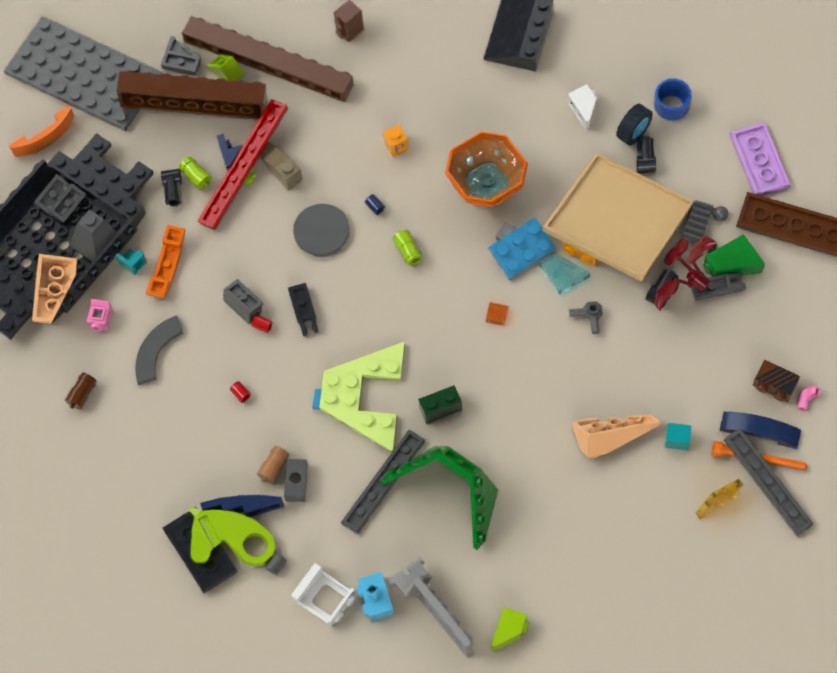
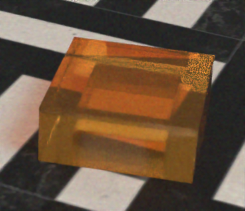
(497, 314)

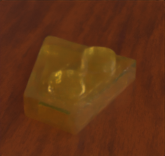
(719, 497)

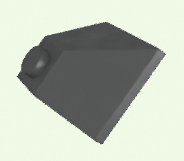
(91, 235)

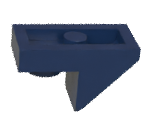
(228, 153)

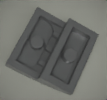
(59, 198)

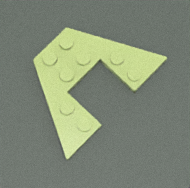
(343, 388)

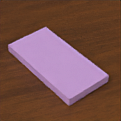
(760, 159)

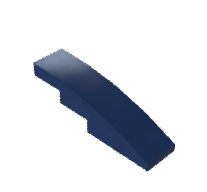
(250, 504)

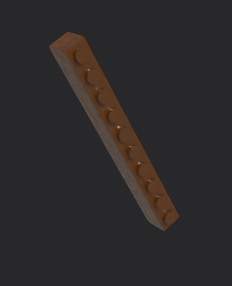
(268, 58)

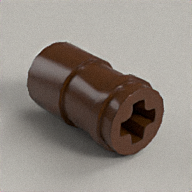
(79, 393)

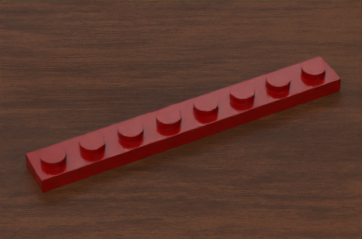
(243, 164)

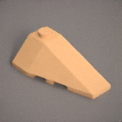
(52, 283)
(605, 436)

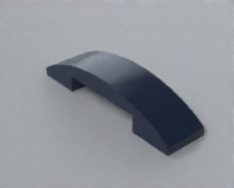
(761, 427)

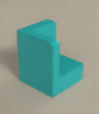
(132, 260)
(678, 436)

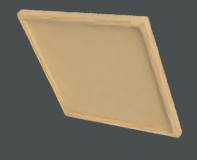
(618, 216)

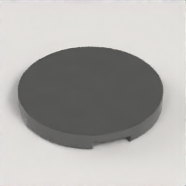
(321, 230)

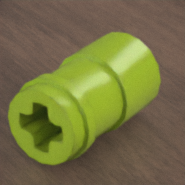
(195, 173)
(407, 247)

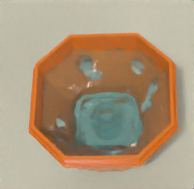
(486, 169)

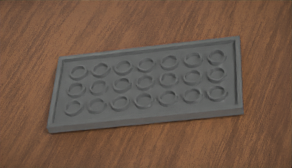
(75, 71)

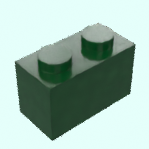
(440, 404)

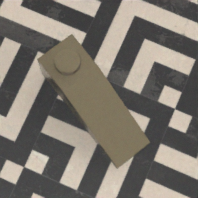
(281, 166)

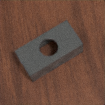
(296, 491)

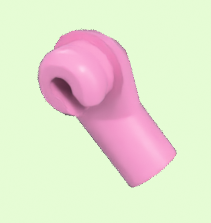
(806, 395)

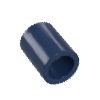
(374, 204)

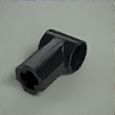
(645, 160)
(171, 182)
(666, 275)

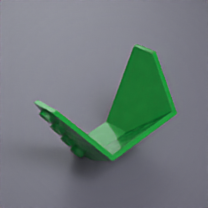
(482, 490)

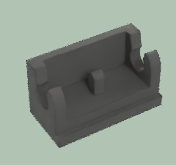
(242, 300)

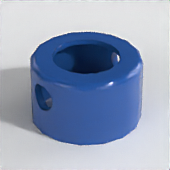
(675, 88)

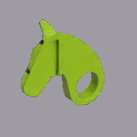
(233, 528)

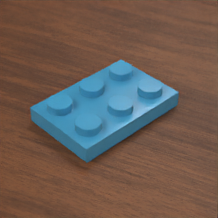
(521, 248)

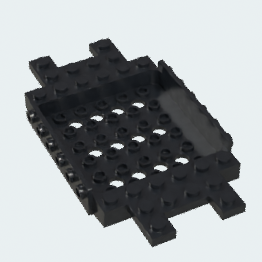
(108, 195)

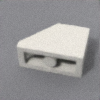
(583, 104)

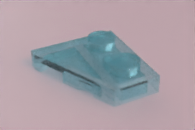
(562, 272)

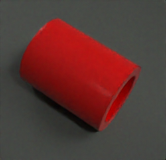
(261, 323)
(240, 391)

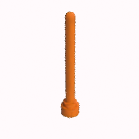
(720, 450)

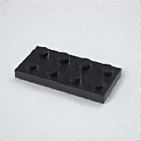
(206, 574)

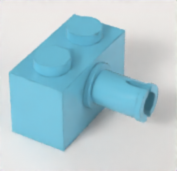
(375, 596)

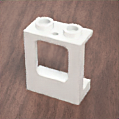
(312, 584)

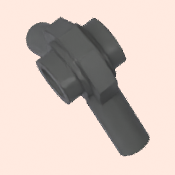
(592, 312)

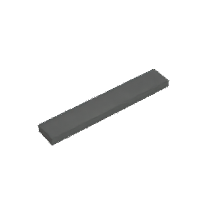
(768, 482)
(375, 491)

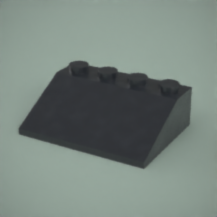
(519, 33)

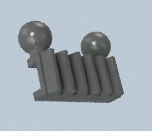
(699, 219)

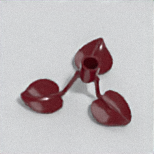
(695, 277)

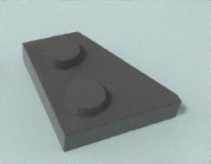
(180, 58)

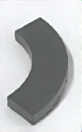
(151, 347)

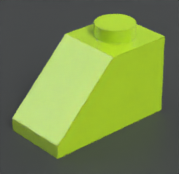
(226, 68)
(510, 628)

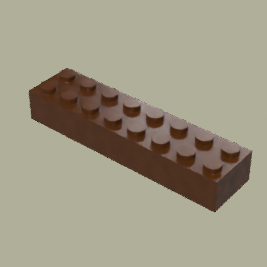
(191, 95)

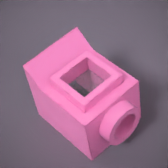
(99, 315)

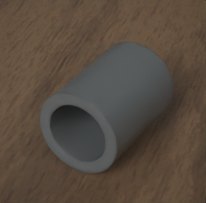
(276, 564)

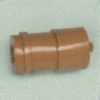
(272, 466)

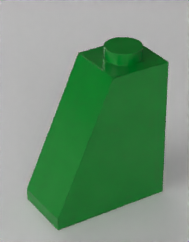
(734, 258)

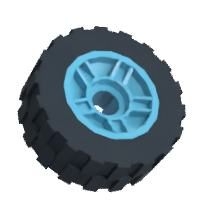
(634, 124)

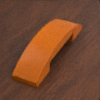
(45, 137)
(167, 263)

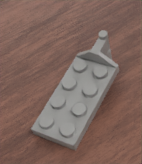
(418, 584)

